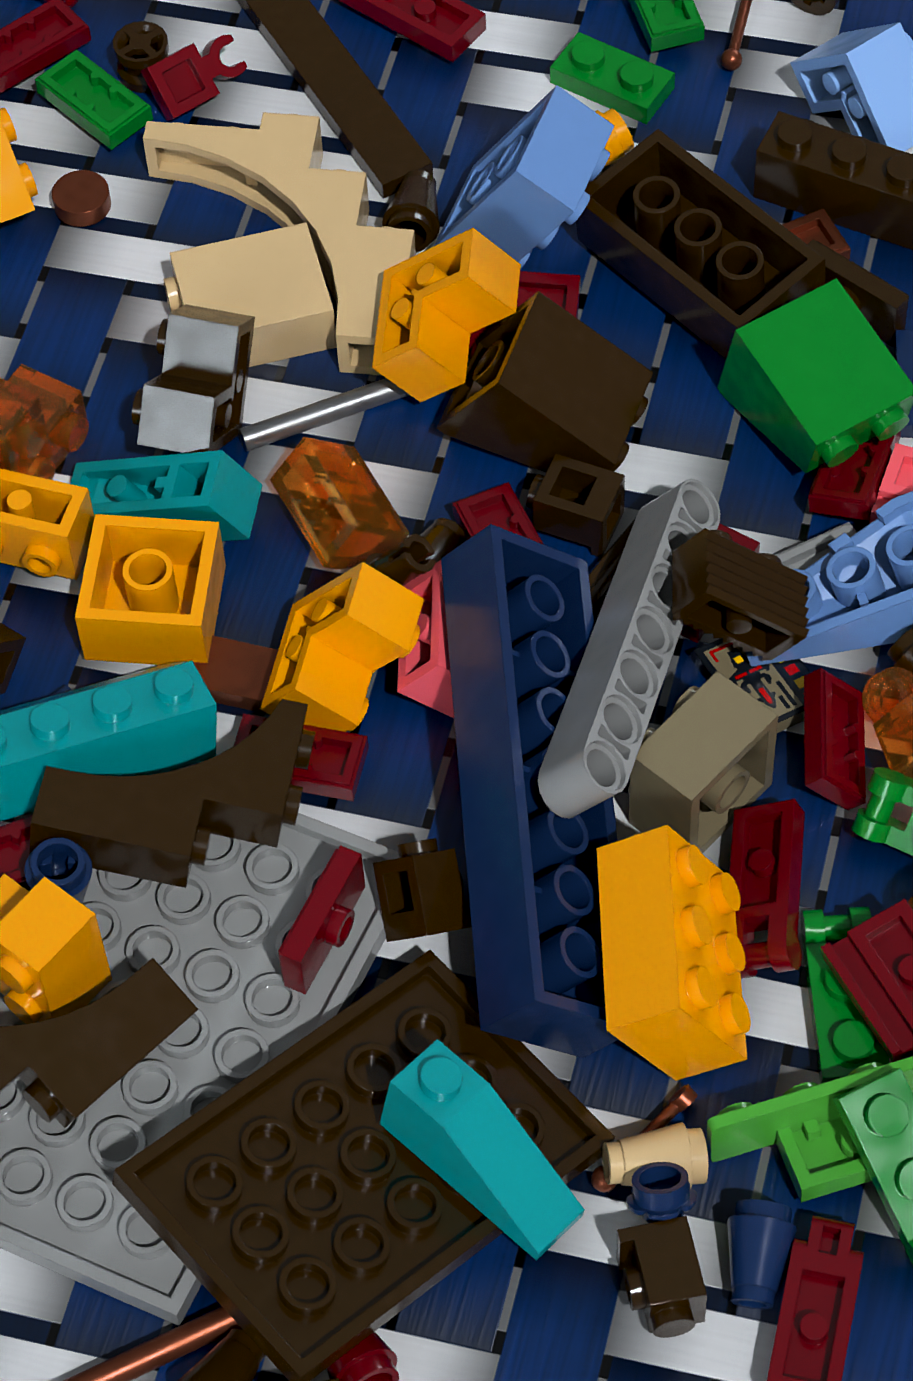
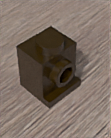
(578, 502)
(421, 891)
(663, 1275)

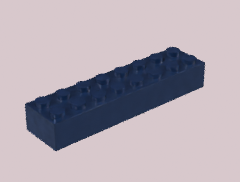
(514, 647)

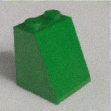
(816, 379)

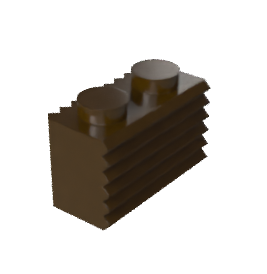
(738, 594)

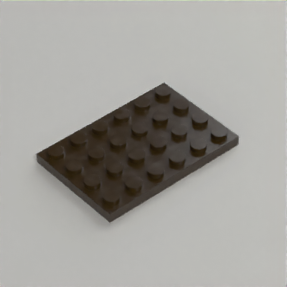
(313, 1210)

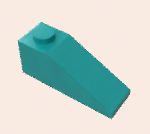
(175, 487)
(479, 1148)

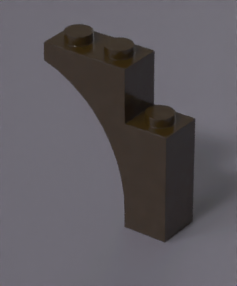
(165, 820)
(87, 1051)

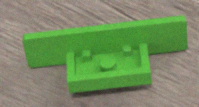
(806, 1131)

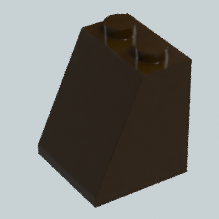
(547, 389)

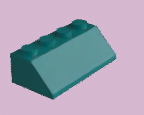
(109, 728)

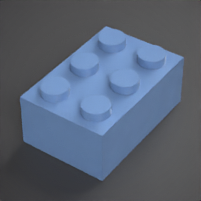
(533, 177)

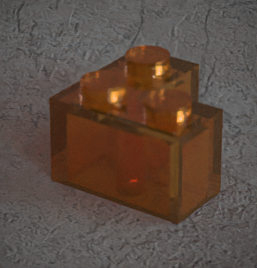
(39, 422)

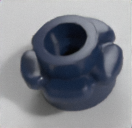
(661, 1192)

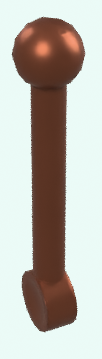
(731, 58)
(677, 1103)

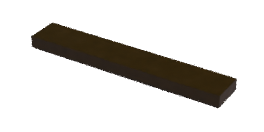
(339, 91)

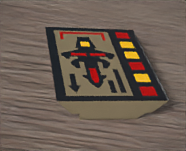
(774, 684)

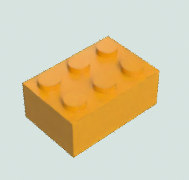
(671, 954)

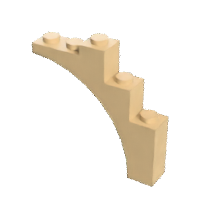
(282, 177)

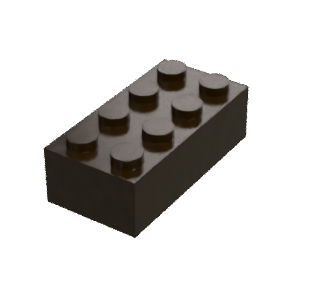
(694, 241)

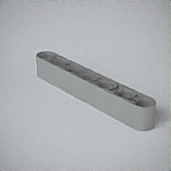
(624, 658)

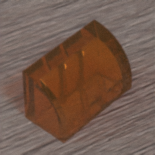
(337, 503)

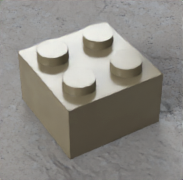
(703, 762)

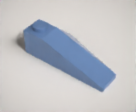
(860, 588)

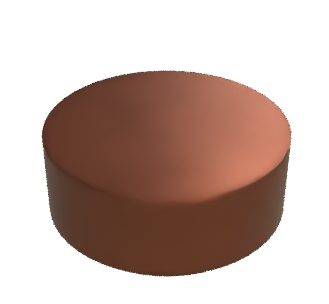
(81, 198)

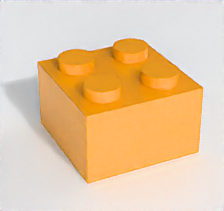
(150, 590)

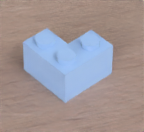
(866, 78)

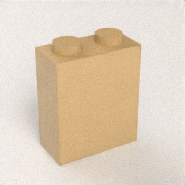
(265, 277)

